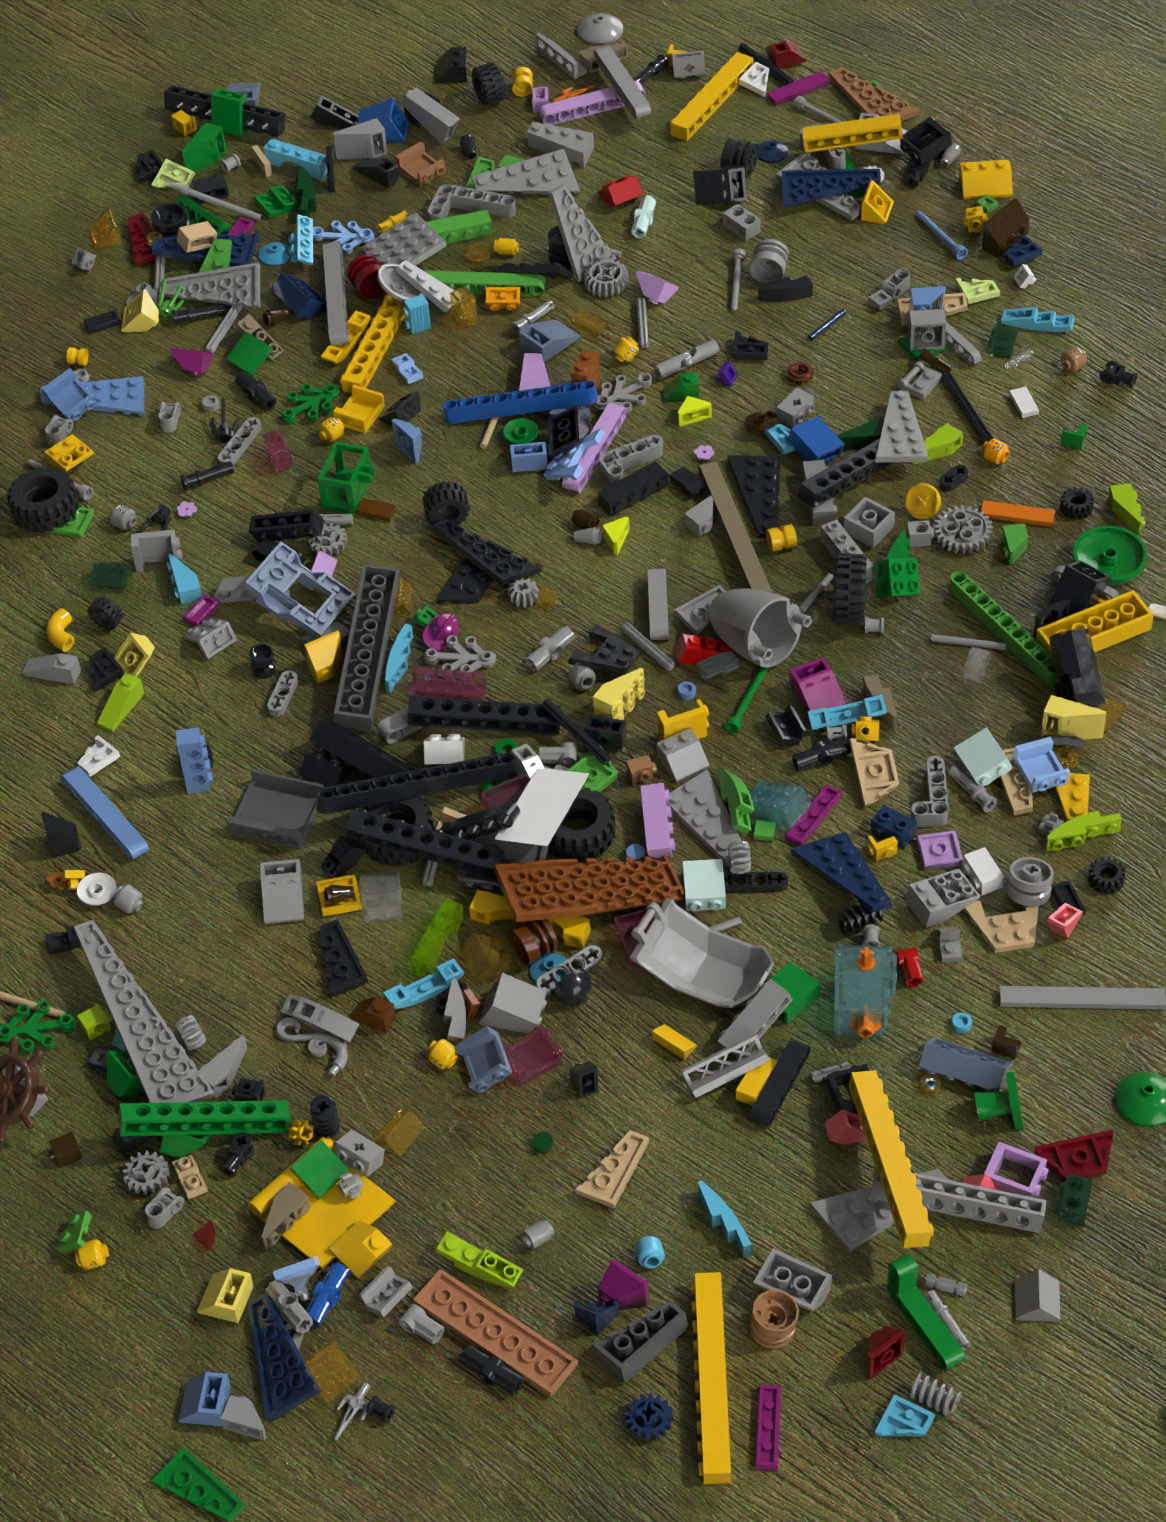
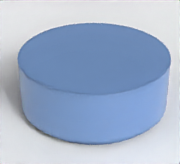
(686, 690)
(636, 851)

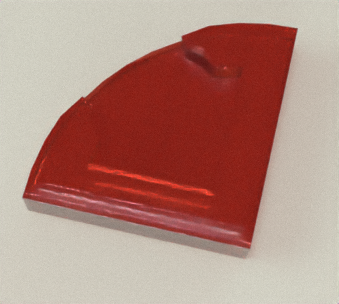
(206, 1235)

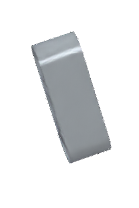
(395, 726)

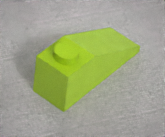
(121, 701)

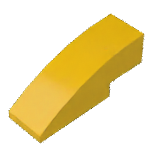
(754, 1081)

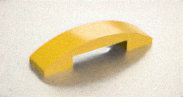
(356, 327)

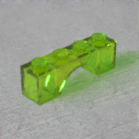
(427, 954)

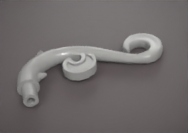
(315, 1039)

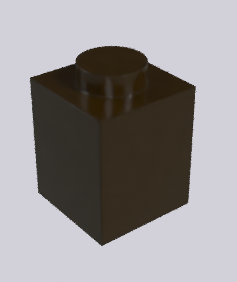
(64, 1150)

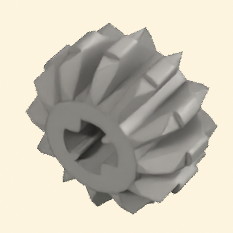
(523, 592)
(739, 857)
(190, 1032)

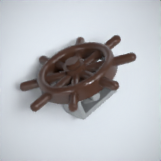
(20, 1088)

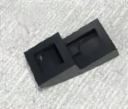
(688, 481)
(62, 941)

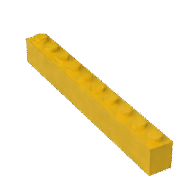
(890, 1160)
(712, 1379)

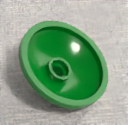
(1139, 1106)

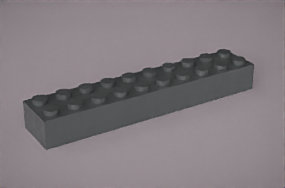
(367, 647)

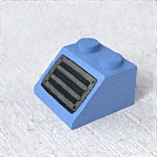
(927, 298)

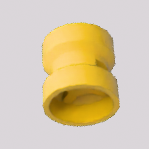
(77, 356)

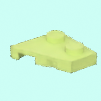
(978, 289)

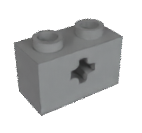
(696, 60)
(795, 407)
(359, 1153)

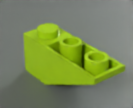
(943, 442)
(1125, 506)

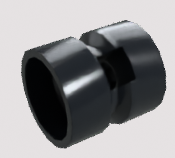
(262, 661)

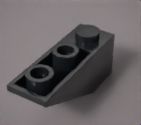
(379, 169)

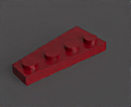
(139, 230)

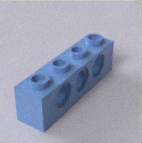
(193, 760)

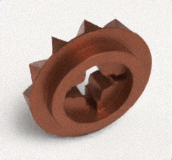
(805, 368)

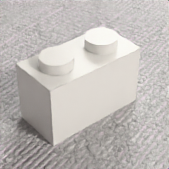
(982, 871)

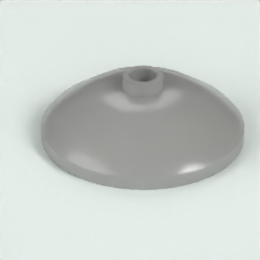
(600, 29)
(395, 284)

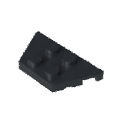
(466, 585)

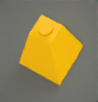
(324, 656)
(360, 1248)

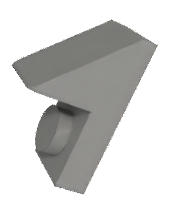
(950, 944)

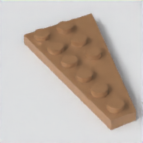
(870, 98)

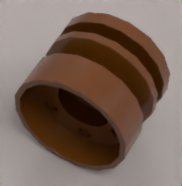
(531, 940)

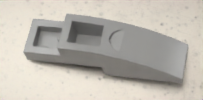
(320, 1017)

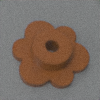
(55, 881)

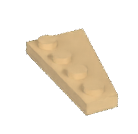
(953, 304)

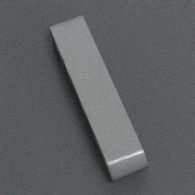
(658, 604)

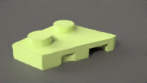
(173, 173)

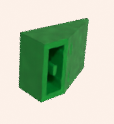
(204, 148)

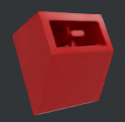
(620, 190)

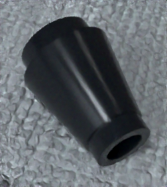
(468, 144)

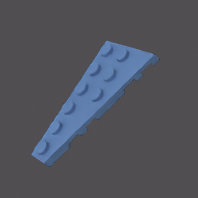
(115, 395)

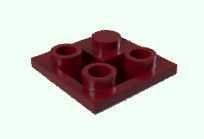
(785, 54)

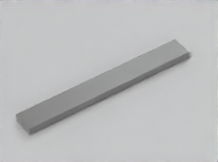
(1082, 997)

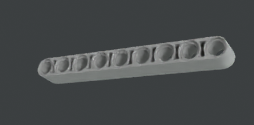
(335, 293)

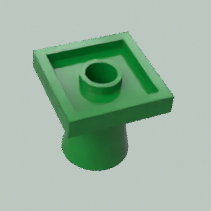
(1001, 1103)

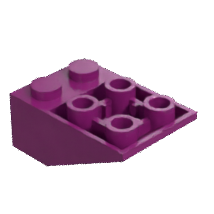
(816, 685)

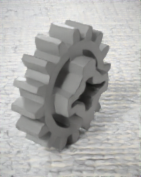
(331, 541)
(146, 1172)

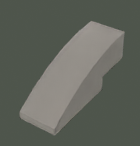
(455, 1014)

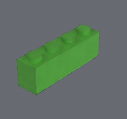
(463, 226)

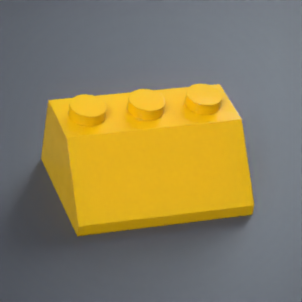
(986, 178)

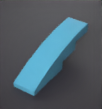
(1039, 321)
(397, 660)
(722, 1215)

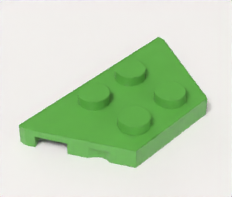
(599, 775)

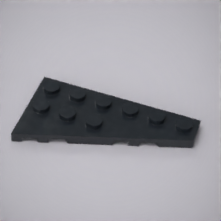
(759, 485)

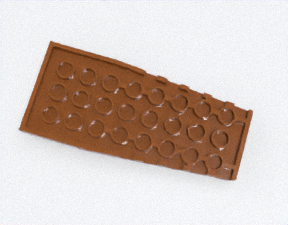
(576, 889)

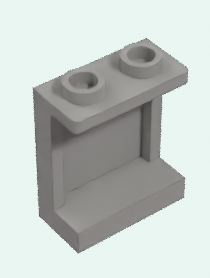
(154, 547)

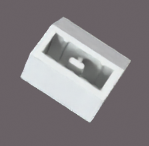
(444, 749)

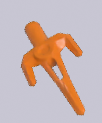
(567, 94)

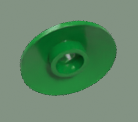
(520, 431)

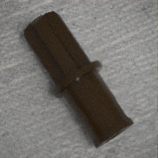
(935, 361)

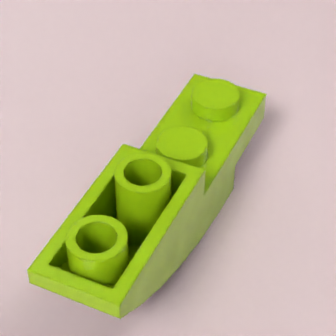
(1079, 828)
(479, 1263)

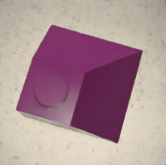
(192, 360)
(623, 1286)

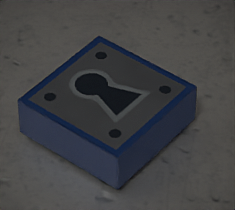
(98, 1059)

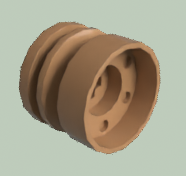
(774, 1319)

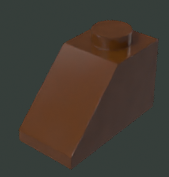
(375, 1013)

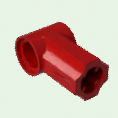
(909, 963)

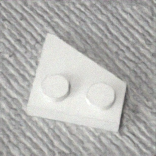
(755, 78)
(98, 756)

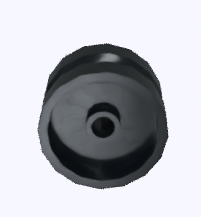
(169, 218)

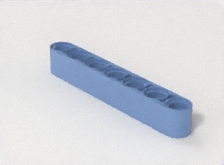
(105, 813)

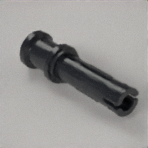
(653, 68)
(190, 314)
(200, 477)

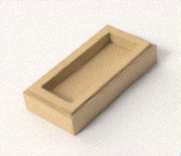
(261, 161)

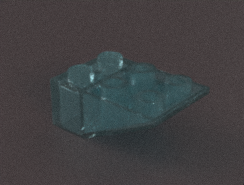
(779, 802)

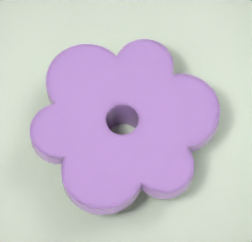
(704, 452)
(186, 509)

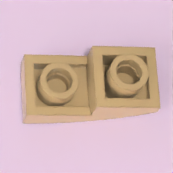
(189, 1176)

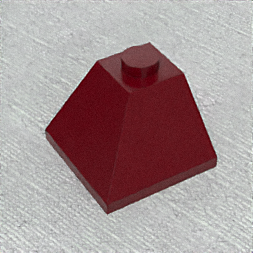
(884, 1349)

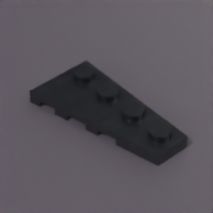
(552, 271)
(340, 959)

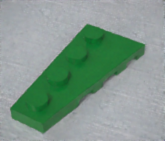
(197, 1485)

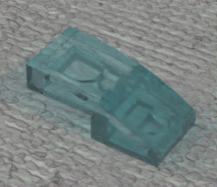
(718, 663)

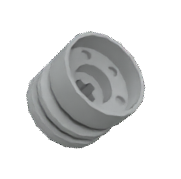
(769, 261)

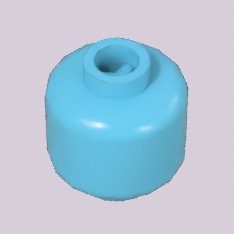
(649, 1252)

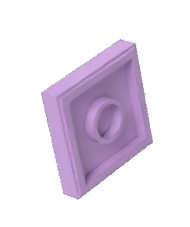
(939, 850)

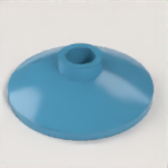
(274, 254)
(540, 967)

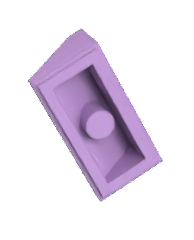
(324, 563)

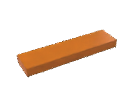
(1018, 513)

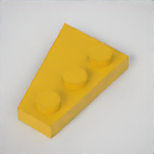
(1074, 795)

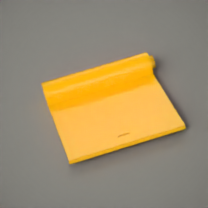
(326, 1217)

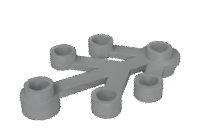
(644, 382)
(481, 658)

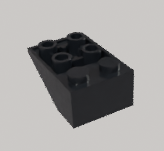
(720, 185)

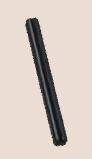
(967, 407)

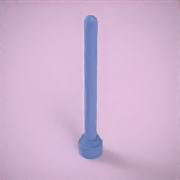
(959, 251)

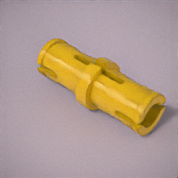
(392, 220)

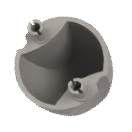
(758, 624)

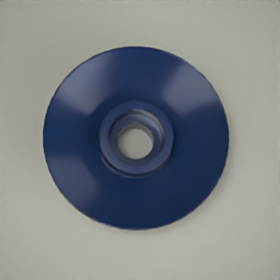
(772, 151)

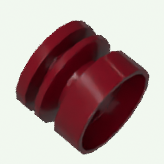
(363, 276)

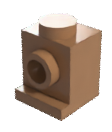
(640, 769)

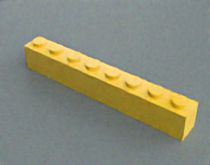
(710, 97)

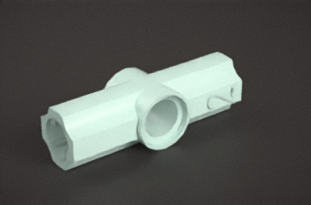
(643, 217)

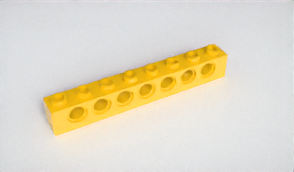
(373, 345)

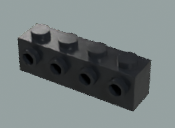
(286, 525)

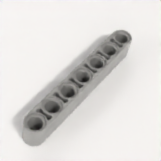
(622, 82)

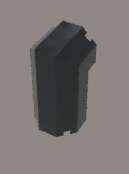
(1076, 668)

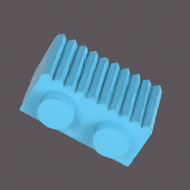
(417, 314)

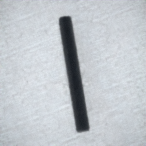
(773, 70)
(582, 737)

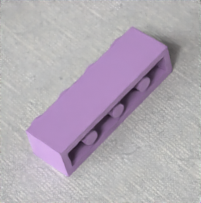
(656, 821)

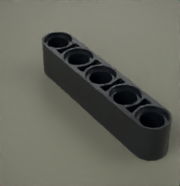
(483, 822)
(779, 1082)

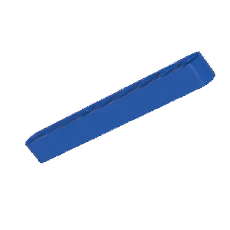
(520, 402)

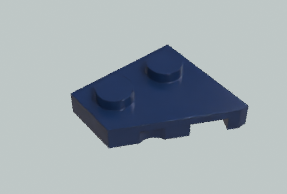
(1023, 251)

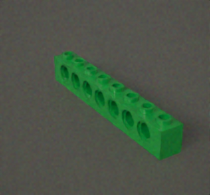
(203, 1118)

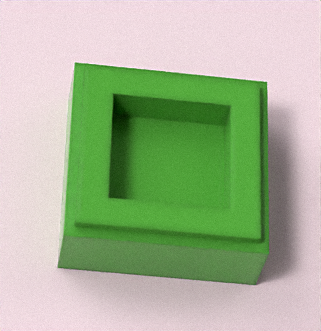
(988, 204)
(764, 830)

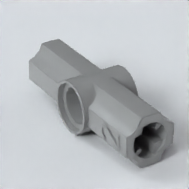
(549, 648)
(289, 1307)

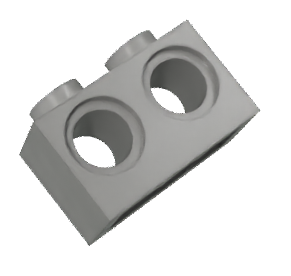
(741, 222)

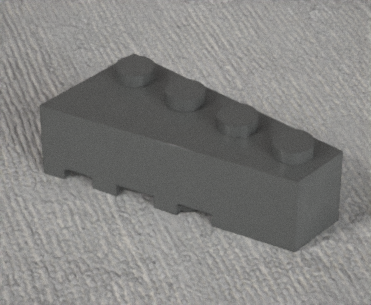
(641, 1341)

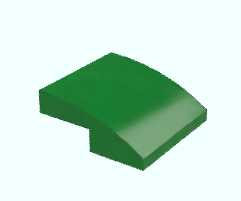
(276, 202)
(249, 353)

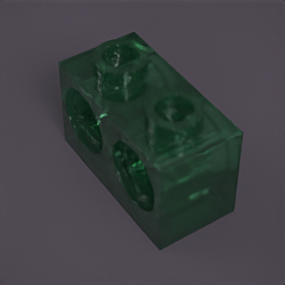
(1072, 1199)

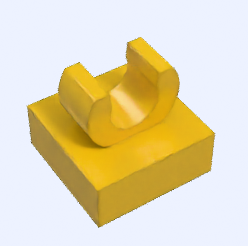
(72, 877)

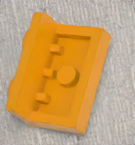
(502, 298)

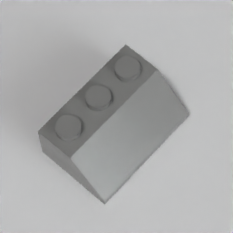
(800, 1280)

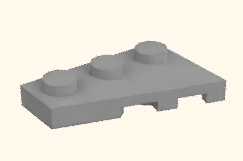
(696, 612)

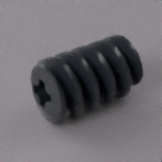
(855, 917)
(324, 1116)

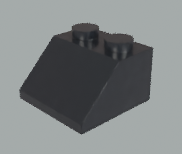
(452, 66)

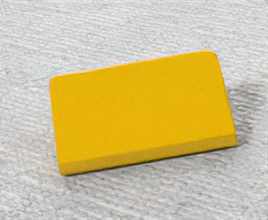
(673, 1041)

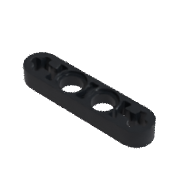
(749, 879)

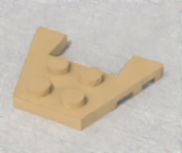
(1005, 931)

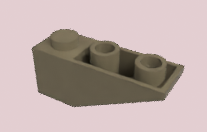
(251, 326)
(285, 1211)

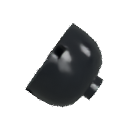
(573, 988)

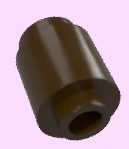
(585, 519)

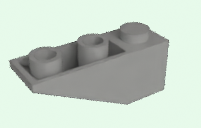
(525, 761)
(224, 1066)

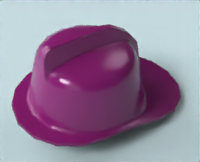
(439, 629)

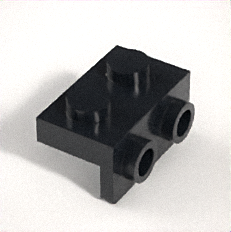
(786, 726)

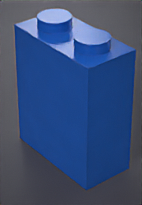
(815, 440)

